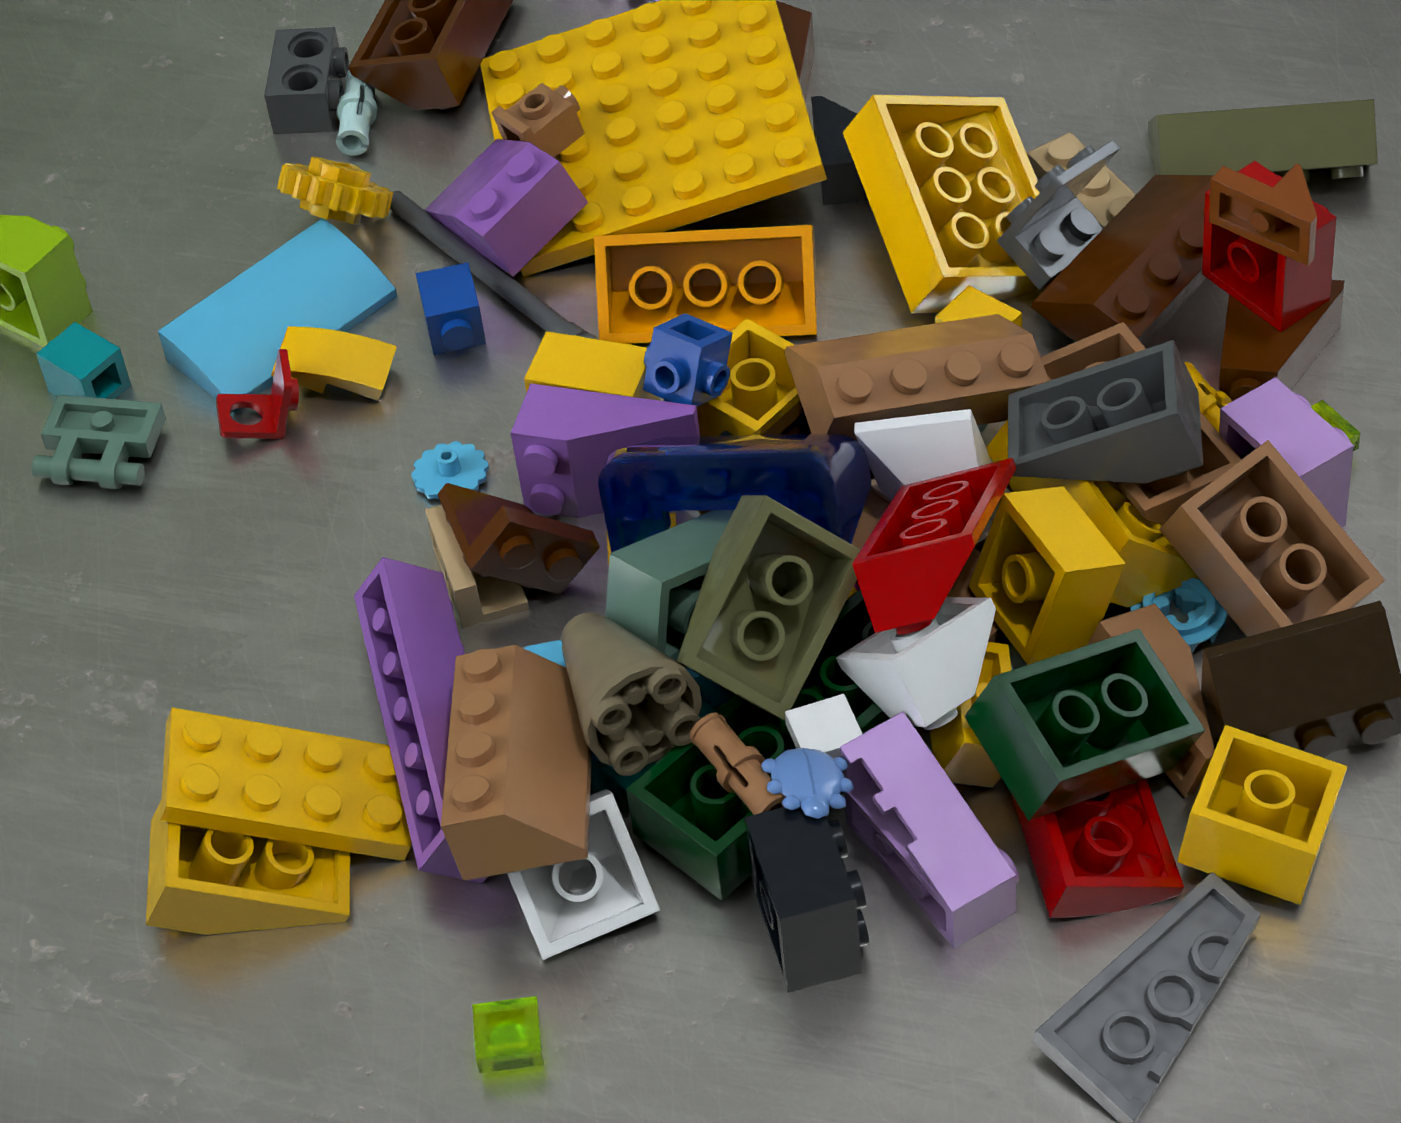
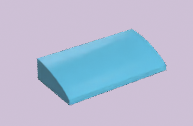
(236, 331)

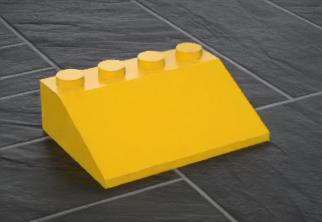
(941, 192)

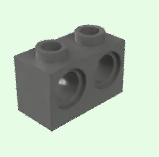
(305, 80)

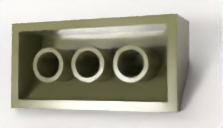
(1278, 137)

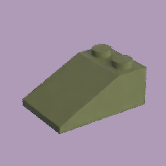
(767, 603)

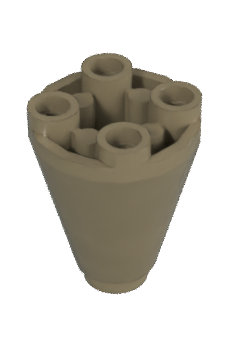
(627, 693)

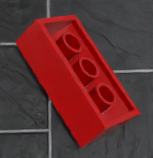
(925, 544)

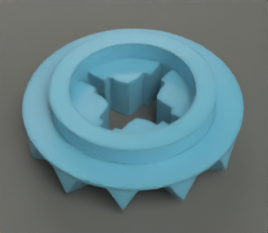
(1203, 611)

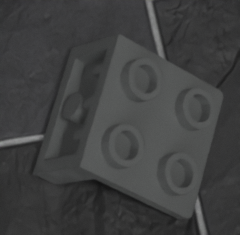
(1055, 225)

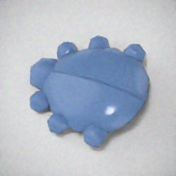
(808, 780)

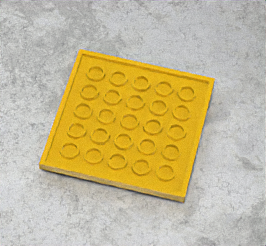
(678, 112)

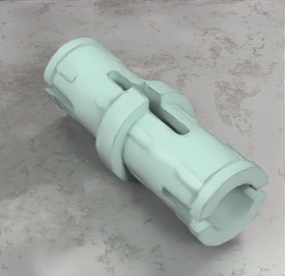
(355, 122)

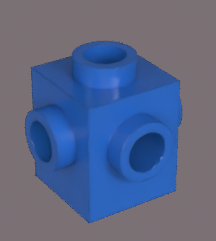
(687, 361)

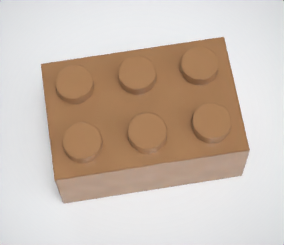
(1269, 546)

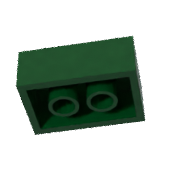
(1083, 723)

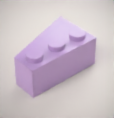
(926, 832)

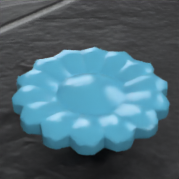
(449, 464)

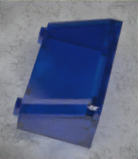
(811, 474)

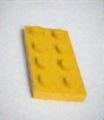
(282, 785)

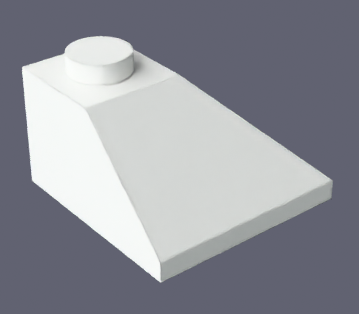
(921, 448)
(927, 669)
(589, 895)

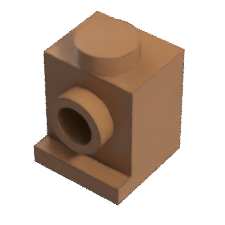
(543, 119)

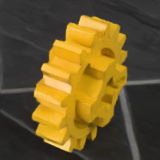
(335, 190)

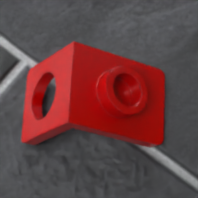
(271, 407)

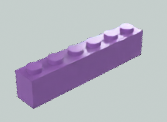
(412, 661)

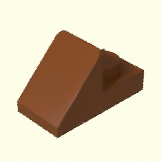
(1267, 215)

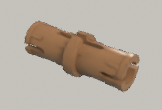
(736, 764)

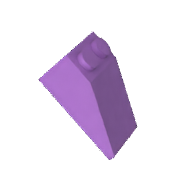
(509, 203)
(570, 433)

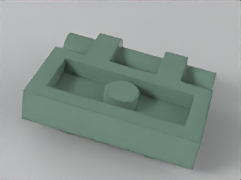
(98, 427)

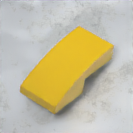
(337, 359)

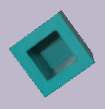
(83, 365)

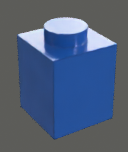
(451, 308)

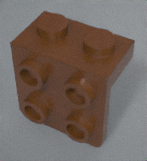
(514, 543)

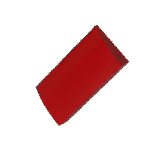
(1102, 854)

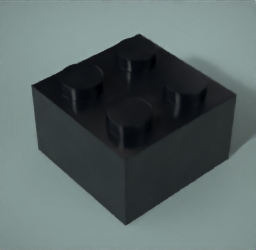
(807, 896)

